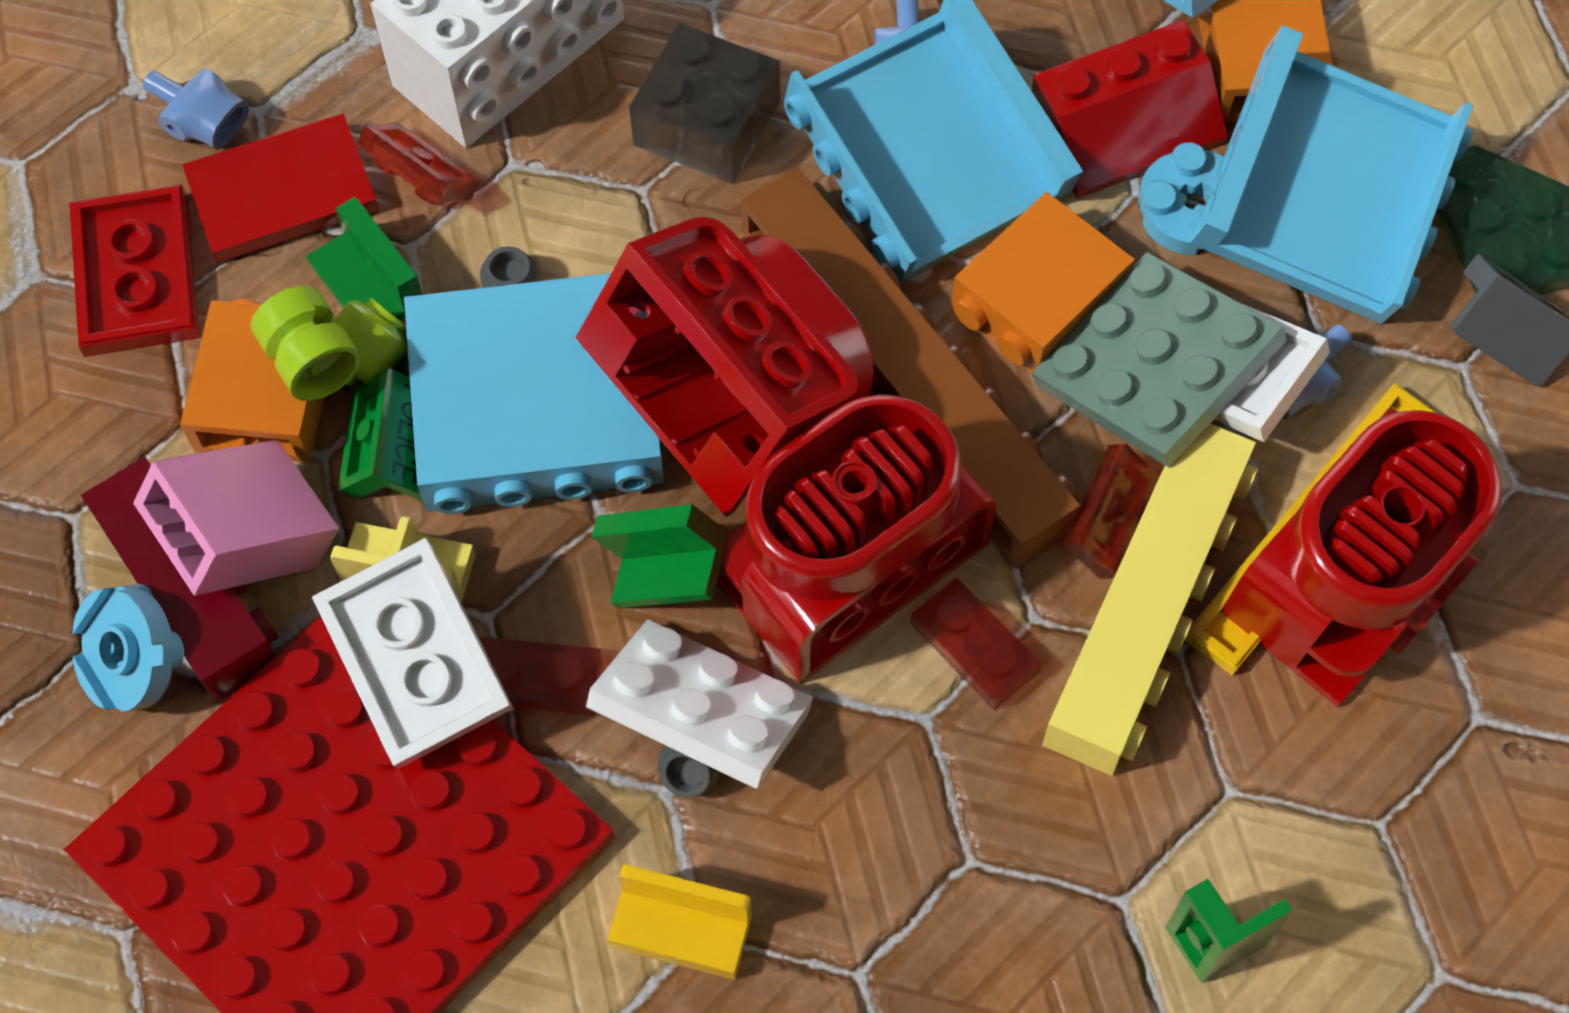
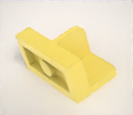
(374, 543)

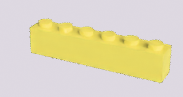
(1147, 601)

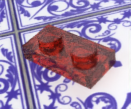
(418, 163)
(1111, 510)
(975, 643)
(545, 673)

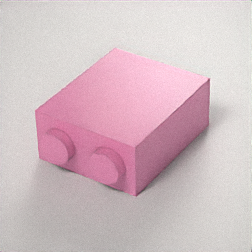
(235, 516)

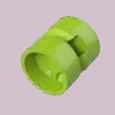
(306, 342)

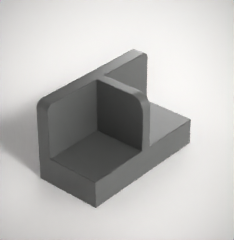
(1513, 323)

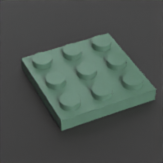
(1159, 358)

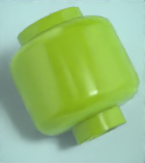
(376, 336)

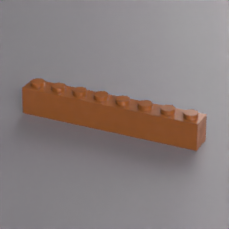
(916, 364)

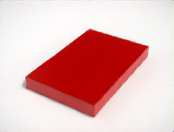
(278, 187)
(133, 270)

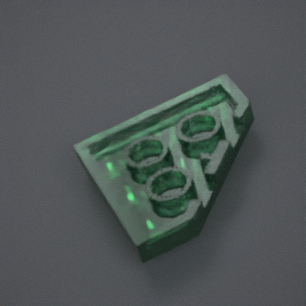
(1509, 219)

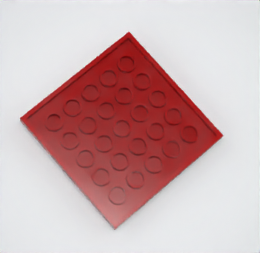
(316, 874)

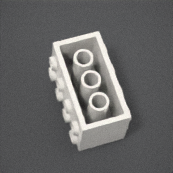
(483, 57)

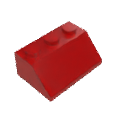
(1132, 104)

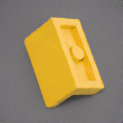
(680, 921)

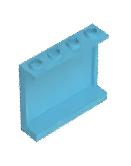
(932, 138)
(1332, 182)
(515, 402)

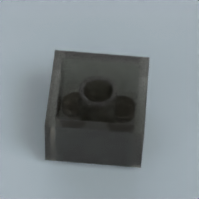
(705, 103)

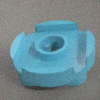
(1164, 190)
(130, 624)

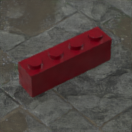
(216, 629)

